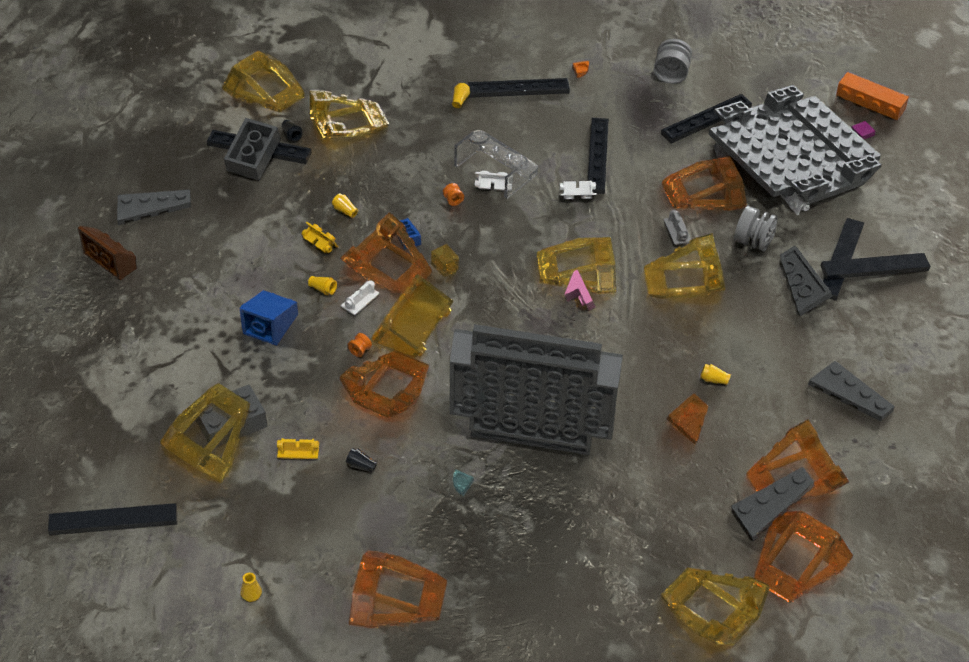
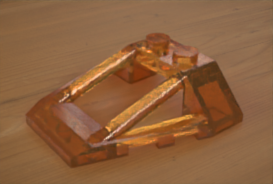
(731, 180)
(386, 229)
(355, 380)
(829, 475)
(832, 550)
(366, 594)

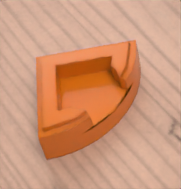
(580, 68)

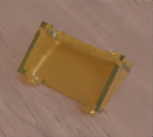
(413, 318)

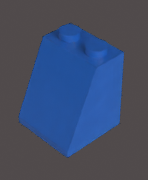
(268, 316)

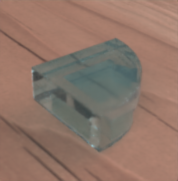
(462, 482)

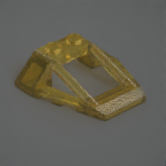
(236, 87)
(327, 129)
(710, 262)
(603, 264)
(193, 453)
(747, 612)

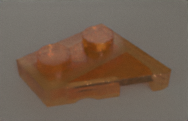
(689, 417)

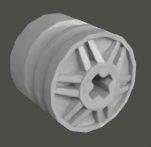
(673, 61)
(759, 229)

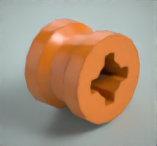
(453, 194)
(359, 345)

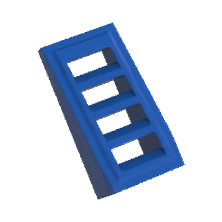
(412, 232)

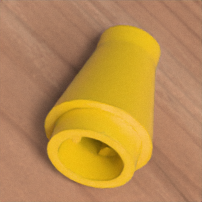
(461, 92)
(344, 205)
(325, 285)
(714, 375)
(250, 588)

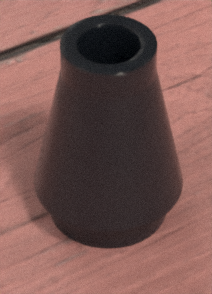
(292, 130)
(360, 460)

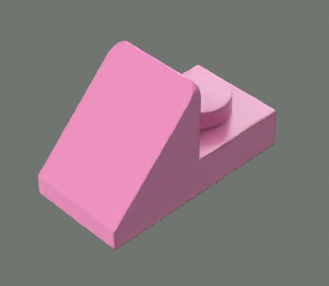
(577, 288)

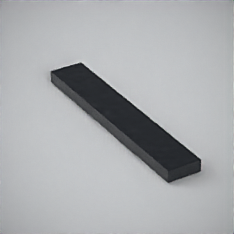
(519, 87)
(698, 121)
(283, 151)
(598, 154)
(844, 250)
(875, 266)
(112, 519)

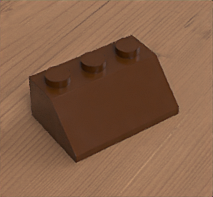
(107, 252)

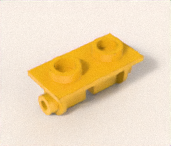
(315, 233)
(297, 449)

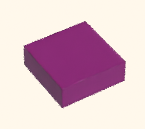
(864, 130)

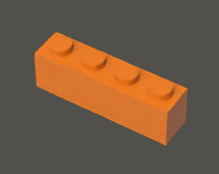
(872, 96)

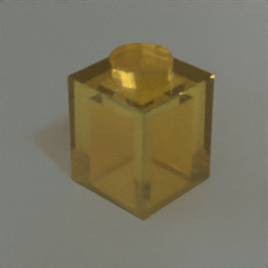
(445, 260)

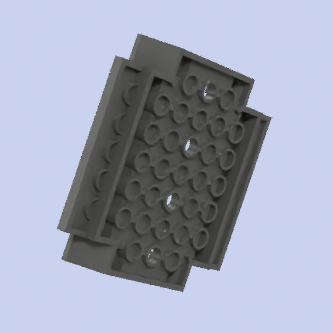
(795, 146)
(536, 370)

